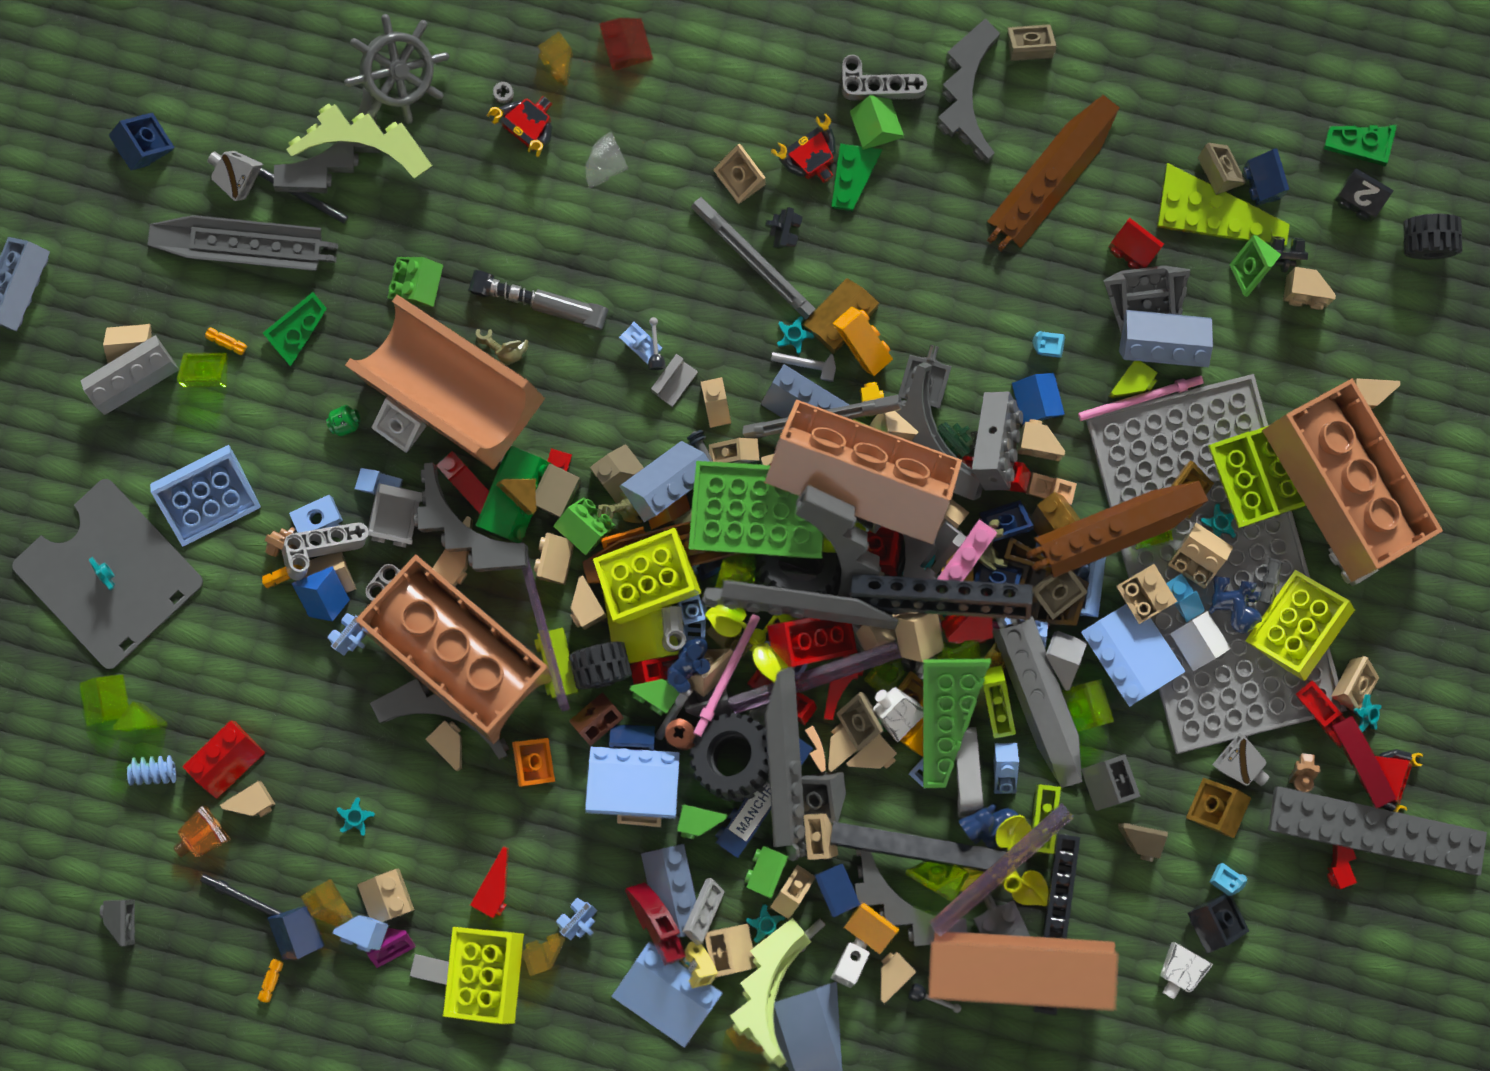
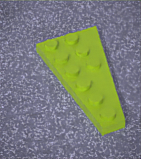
(1195, 208)

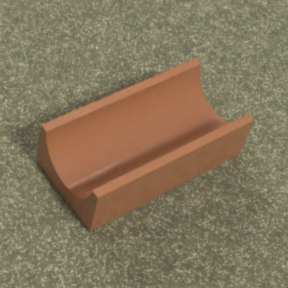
(450, 384)
(868, 468)
(1352, 480)
(452, 647)
(1023, 970)

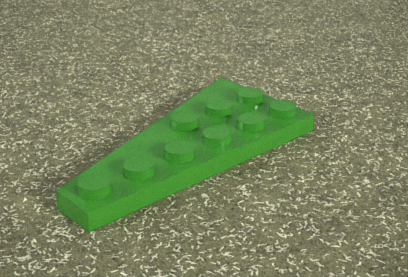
(948, 704)

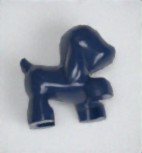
(1237, 601)
(688, 664)
(984, 824)

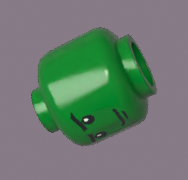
(343, 420)

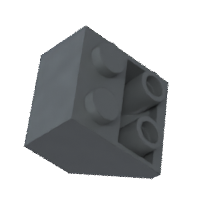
(1110, 782)

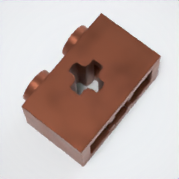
(596, 719)

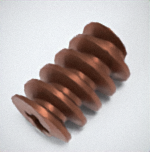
(672, 734)

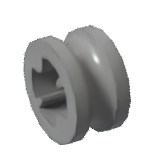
(498, 88)

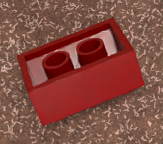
(223, 759)

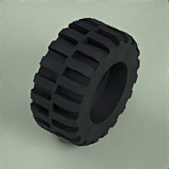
(827, 571)
(709, 746)

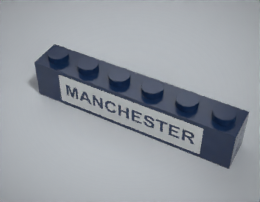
(750, 815)

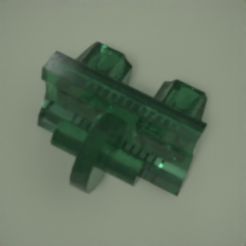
(947, 433)

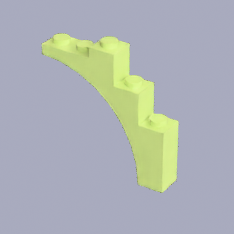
(336, 128)
(772, 960)

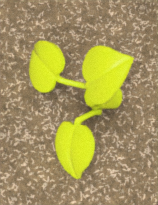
(729, 624)
(1032, 886)

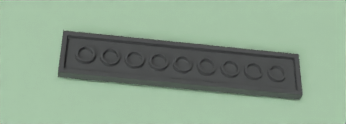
(1377, 831)

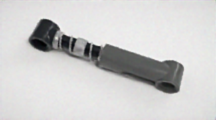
(587, 314)

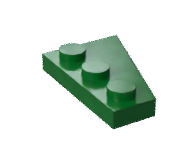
(1363, 143)
(852, 174)
(295, 327)

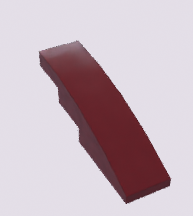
(1364, 762)

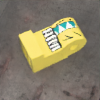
(699, 965)

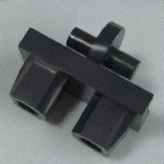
(781, 226)
(1296, 251)

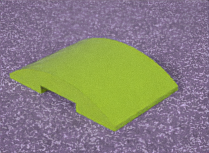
(1254, 478)

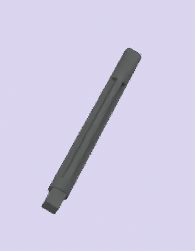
(753, 258)
(866, 408)

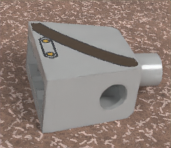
(234, 173)
(1242, 762)

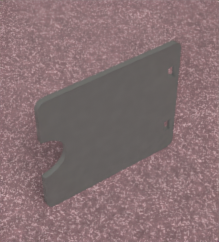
(144, 568)

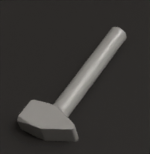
(828, 368)
(679, 702)

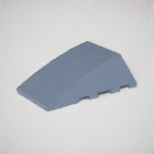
(809, 1030)

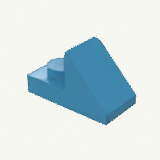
(1188, 601)

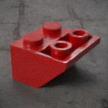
(963, 628)

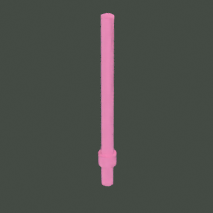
(1179, 386)
(708, 713)

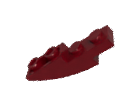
(658, 921)

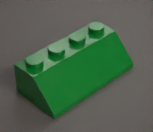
(500, 513)

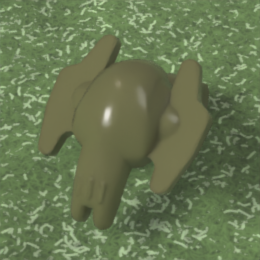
(508, 352)
(625, 508)
(989, 557)

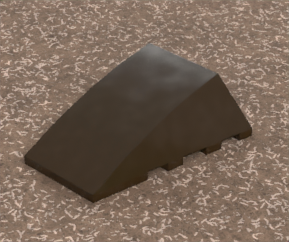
(1017, 557)

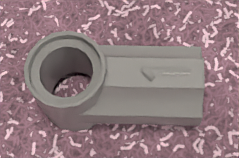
(672, 626)

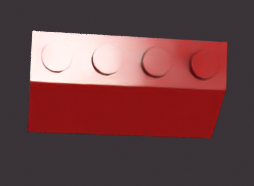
(811, 640)

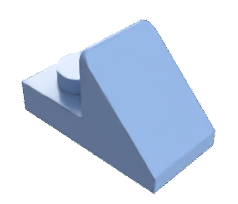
(369, 479)

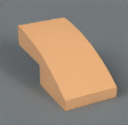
(1043, 486)
(817, 755)

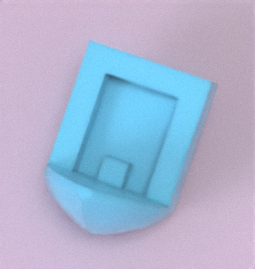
(1048, 344)
(1228, 880)

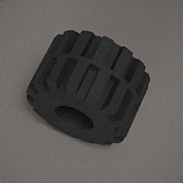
(1432, 236)
(600, 665)

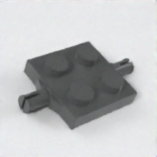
(938, 377)
(1000, 919)

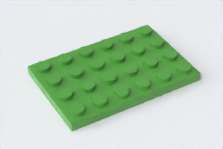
(745, 515)

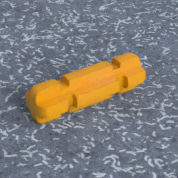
(225, 341)
(277, 576)
(270, 980)

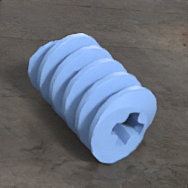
(151, 771)

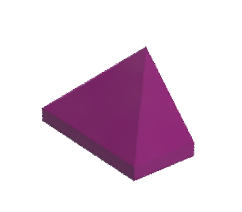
(394, 944)

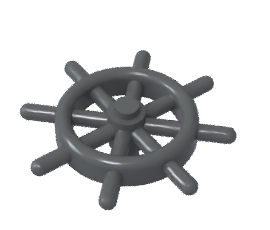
(396, 69)

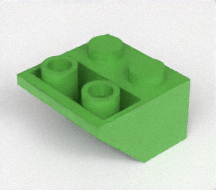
(415, 280)
(583, 526)
(657, 693)

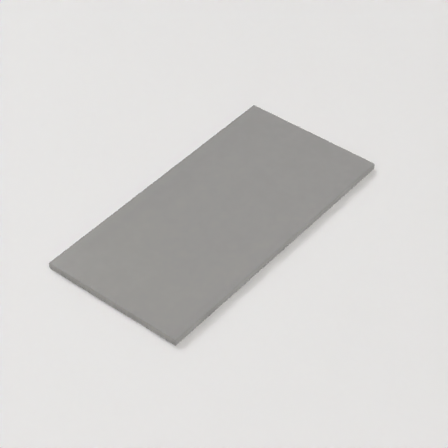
(1145, 451)

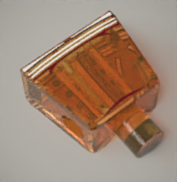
(201, 834)

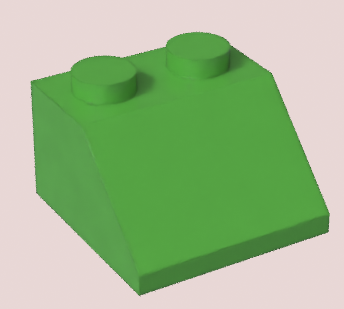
(698, 821)
(766, 871)

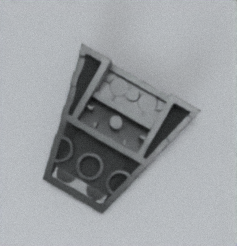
(1147, 290)

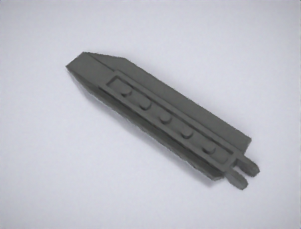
(241, 242)
(797, 604)
(1040, 698)
(785, 766)

